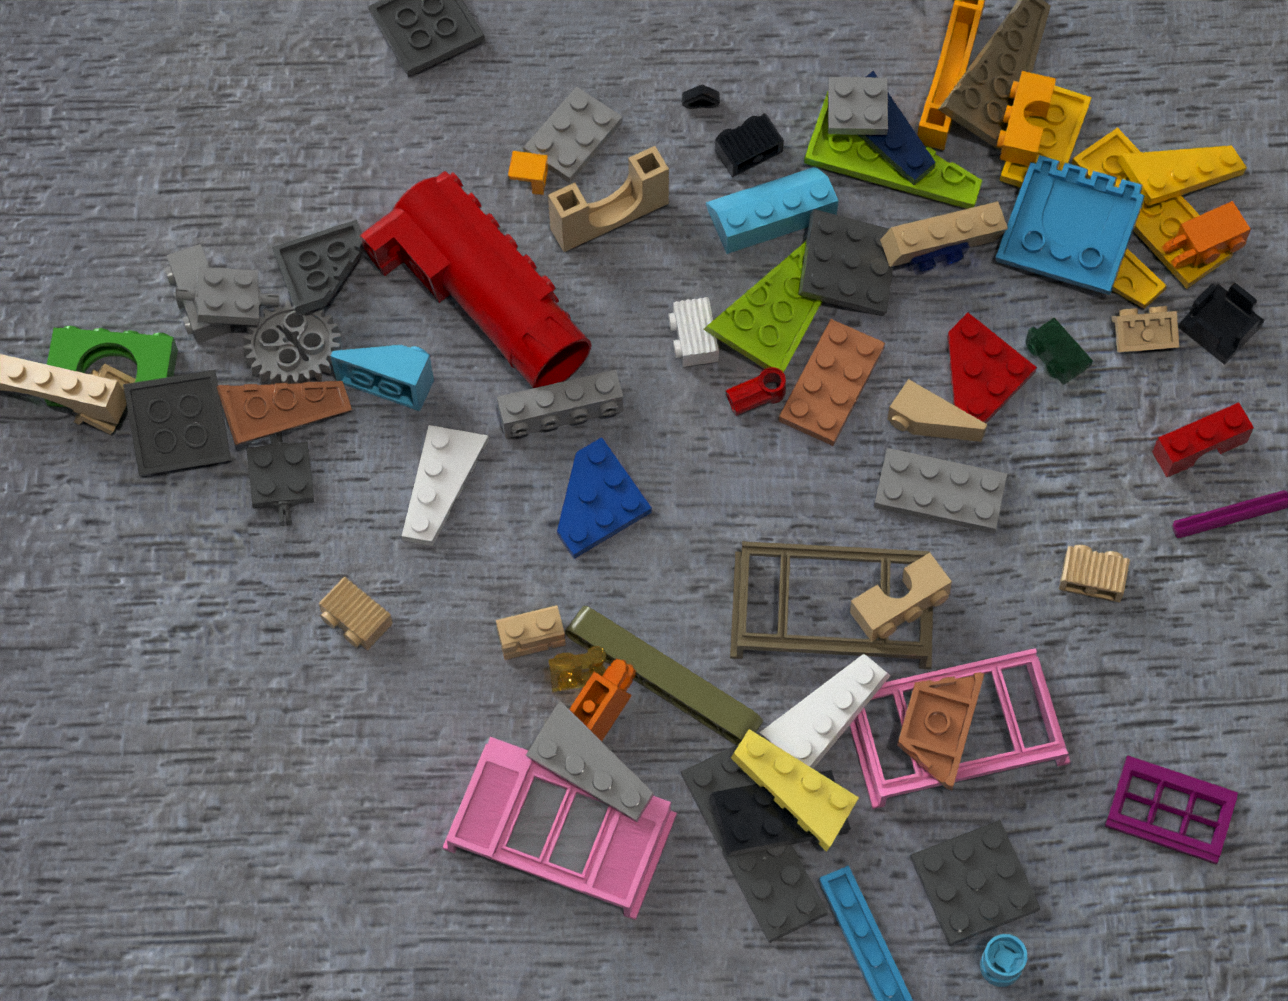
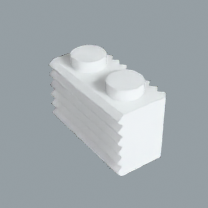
(693, 343)

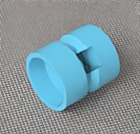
(1003, 960)

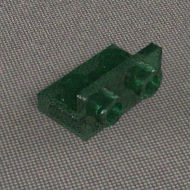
(1058, 351)

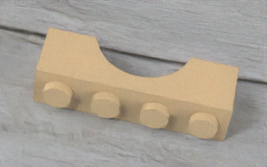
(971, 225)

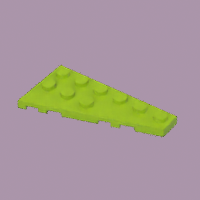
(855, 158)
(769, 317)

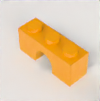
(1031, 98)

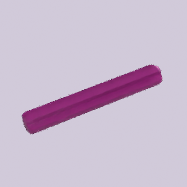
(1230, 514)

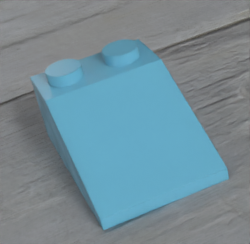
(387, 372)

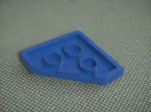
(598, 500)

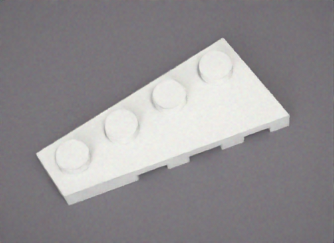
(440, 478)
(825, 714)

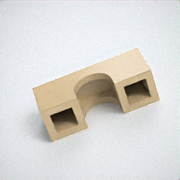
(881, 614)

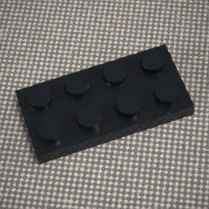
(755, 822)

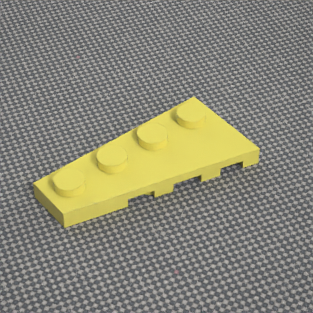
(806, 793)

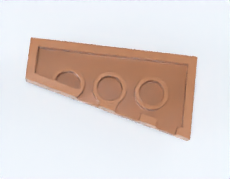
(269, 409)

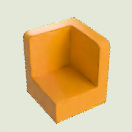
(529, 168)

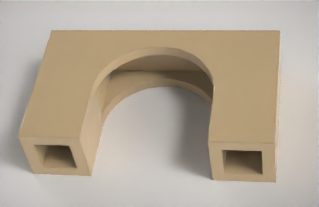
(643, 192)

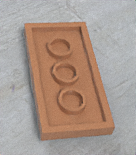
(831, 382)

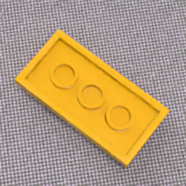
(1059, 134)

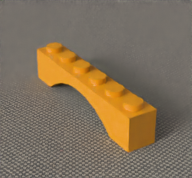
(952, 65)

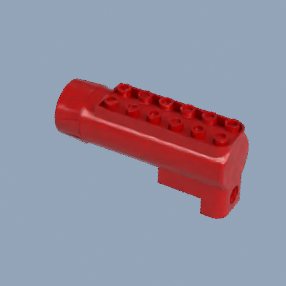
(466, 256)

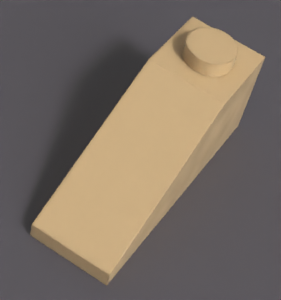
(930, 415)

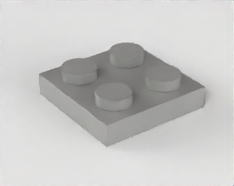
(857, 106)

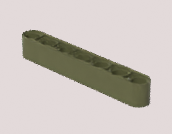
(665, 676)

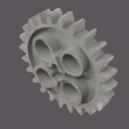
(270, 359)

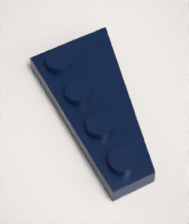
(901, 145)

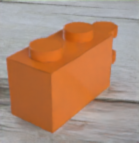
(1209, 236)
(604, 697)

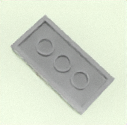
(940, 490)

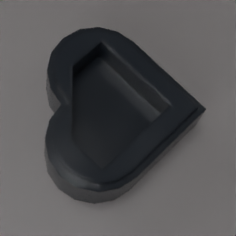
(700, 97)

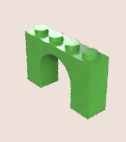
(79, 349)

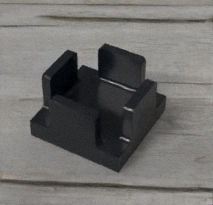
(1222, 320)

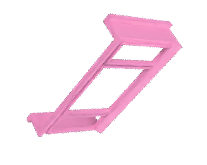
(881, 789)

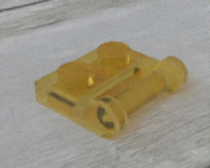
(567, 668)

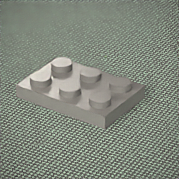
(574, 134)

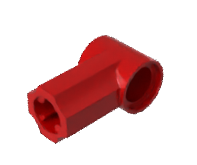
(755, 393)

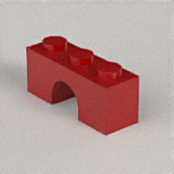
(1220, 430)

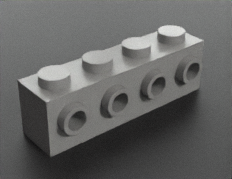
(560, 404)

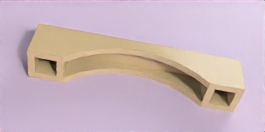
(82, 392)

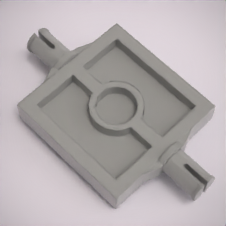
(227, 296)

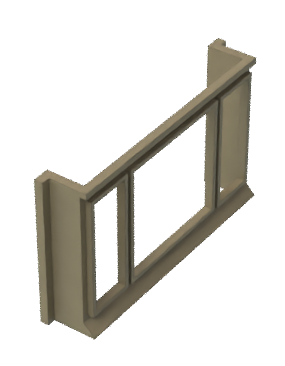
(814, 644)

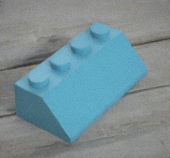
(771, 209)

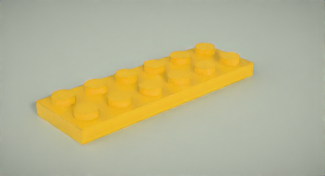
(1155, 222)

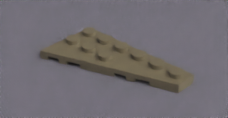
(985, 88)

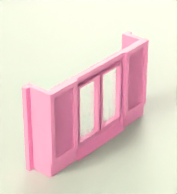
(558, 831)

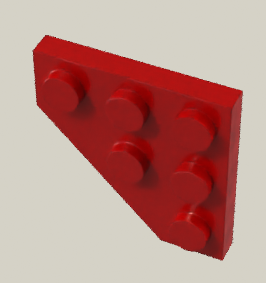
(984, 369)

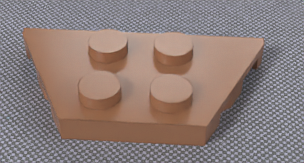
(939, 724)

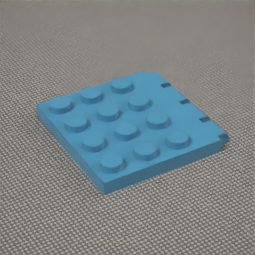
(1071, 225)

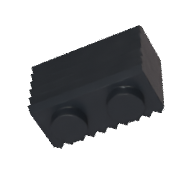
(748, 144)

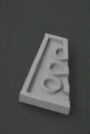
(585, 761)

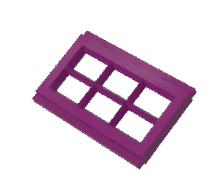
(1162, 836)

